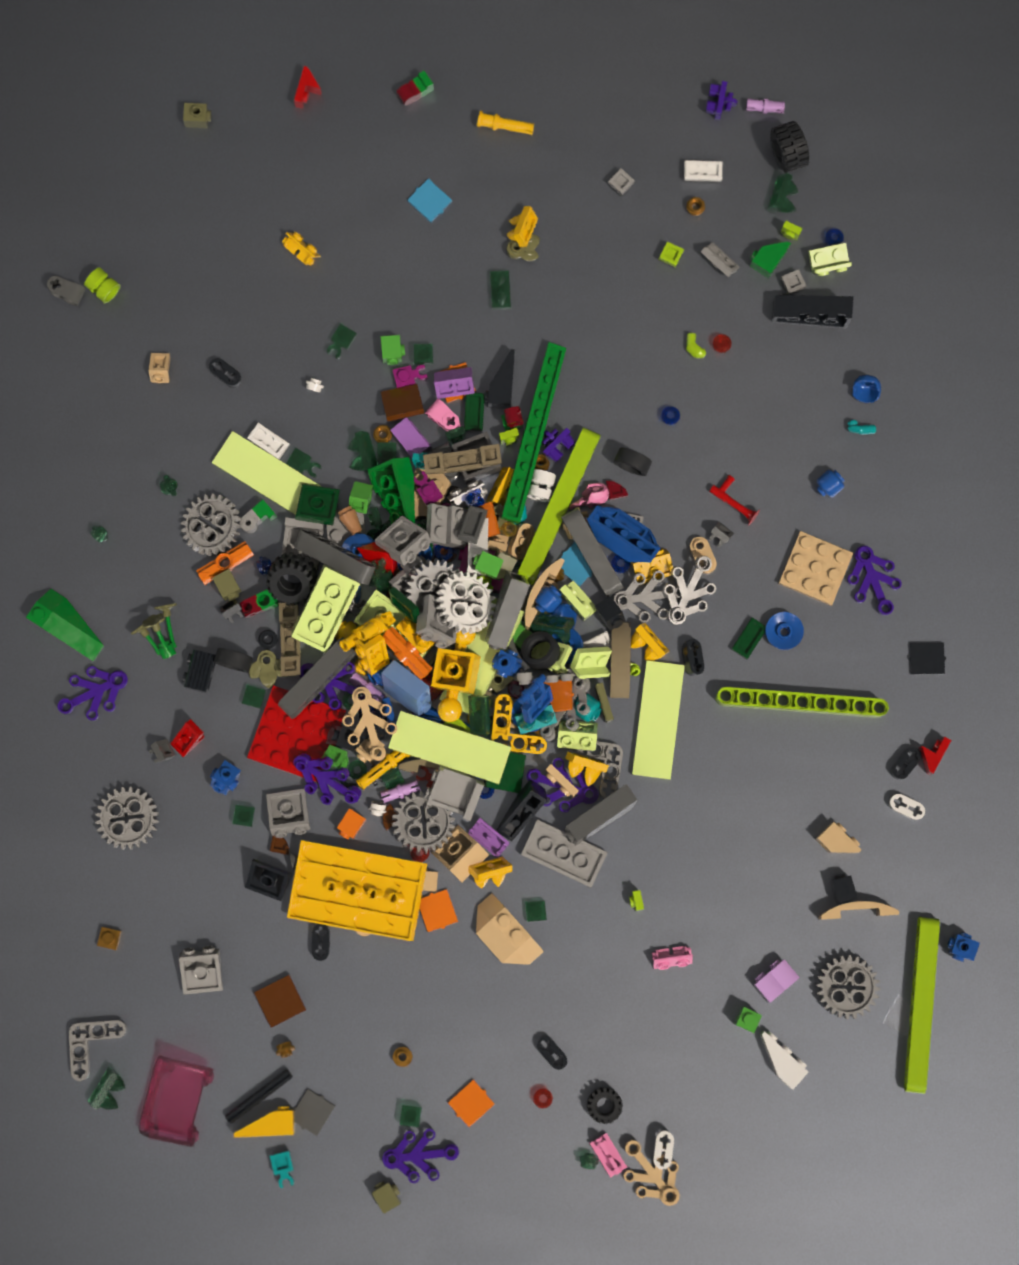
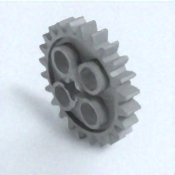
(202, 539)
(432, 573)
(125, 801)
(406, 823)
(847, 1004)

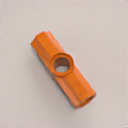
(236, 556)
(406, 653)

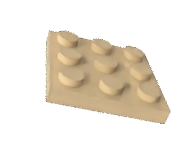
(815, 568)

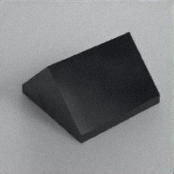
(267, 880)

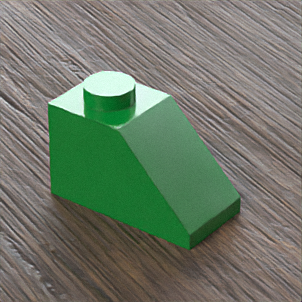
(768, 258)

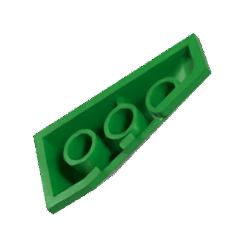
(395, 486)
(62, 621)

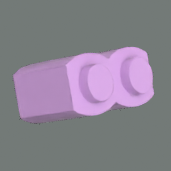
(776, 980)

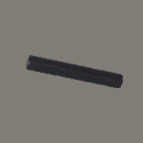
(258, 1096)

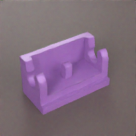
(454, 382)
(411, 437)
(488, 838)

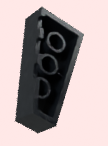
(813, 310)

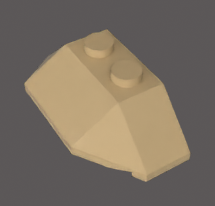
(504, 933)

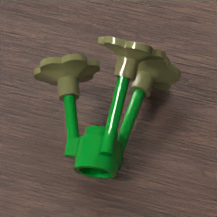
(165, 648)

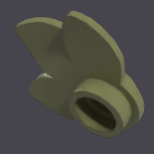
(526, 253)
(266, 671)

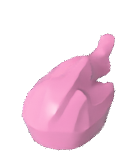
(594, 495)

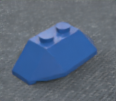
(623, 534)

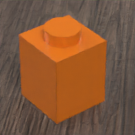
(351, 824)

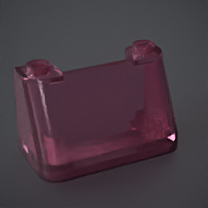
(174, 1101)

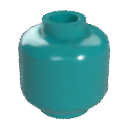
(595, 709)

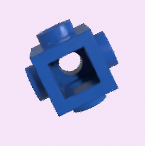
(513, 666)
(225, 778)
(969, 950)

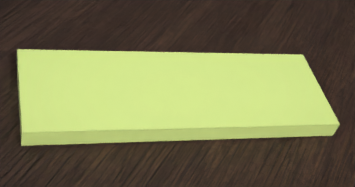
(261, 472)
(486, 671)
(658, 720)
(450, 747)

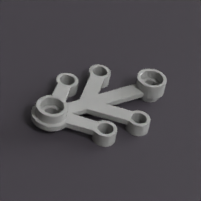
(688, 593)
(645, 596)
(526, 678)
(578, 691)

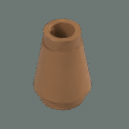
(350, 520)

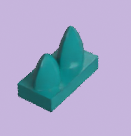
(545, 719)

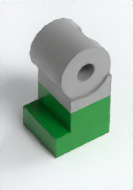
(256, 516)

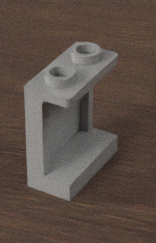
(291, 533)
(454, 791)

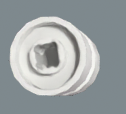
(542, 479)

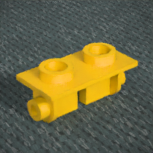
(307, 251)

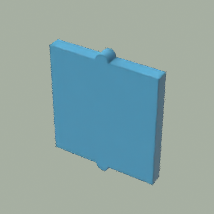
(429, 200)
(575, 565)

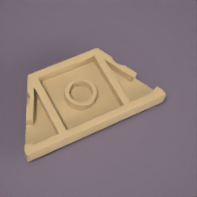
(441, 482)

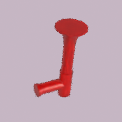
(720, 493)

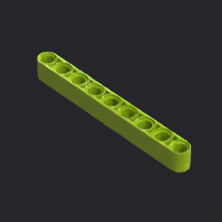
(558, 505)
(811, 699)
(923, 999)

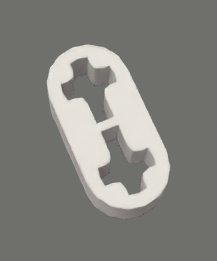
(904, 810)
(668, 1150)

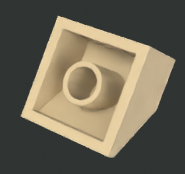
(460, 853)

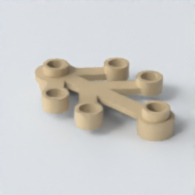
(368, 720)
(653, 1176)

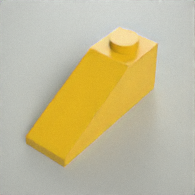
(273, 1124)

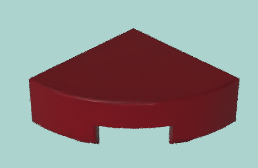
(616, 490)

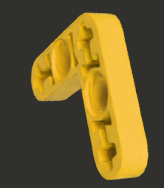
(505, 731)

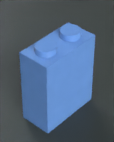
(406, 688)

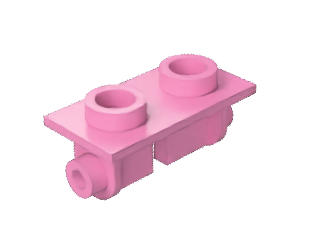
(681, 957)
(608, 1155)

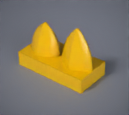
(524, 227)
(498, 492)
(408, 630)
(643, 636)
(593, 767)
(493, 869)

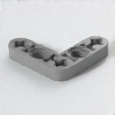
(604, 755)
(83, 1041)

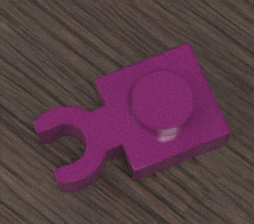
(406, 376)
(428, 490)

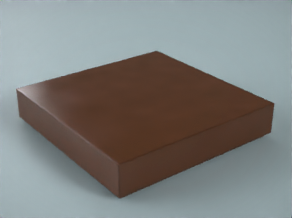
(402, 402)
(280, 1001)

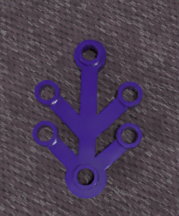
(873, 577)
(335, 683)
(96, 691)
(325, 777)
(558, 794)
(417, 1156)

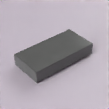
(472, 524)

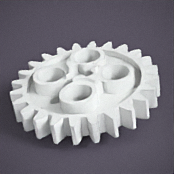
(465, 585)

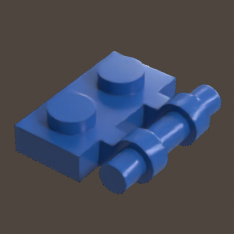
(535, 704)

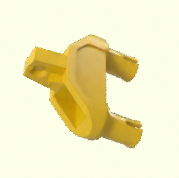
(368, 630)

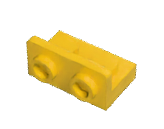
(661, 562)
(372, 655)

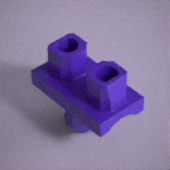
(719, 91)
(564, 439)

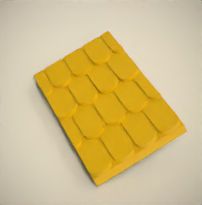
(357, 890)

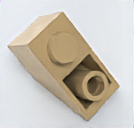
(835, 840)

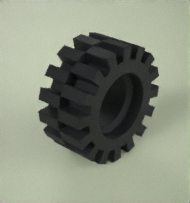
(616, 1105)

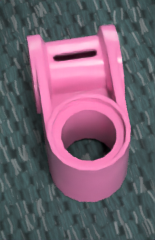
(441, 414)

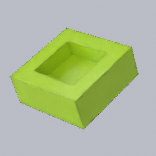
(791, 231)
(671, 254)
(509, 437)
(636, 900)

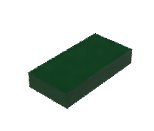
(474, 412)
(404, 605)
(749, 638)

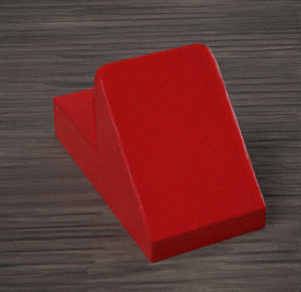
(306, 84)
(187, 738)
(932, 759)

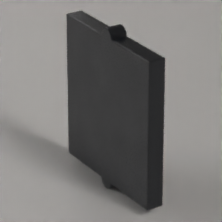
(927, 658)

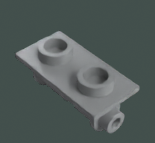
(458, 495)

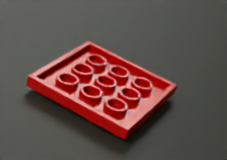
(283, 738)

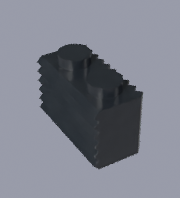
(199, 672)

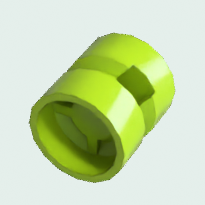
(104, 287)

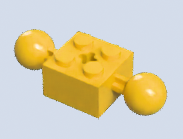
(463, 682)

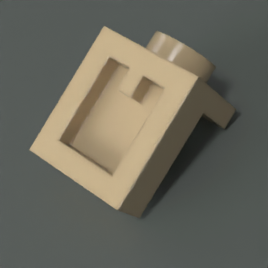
(159, 367)
(498, 542)
(364, 751)

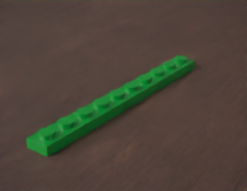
(533, 433)

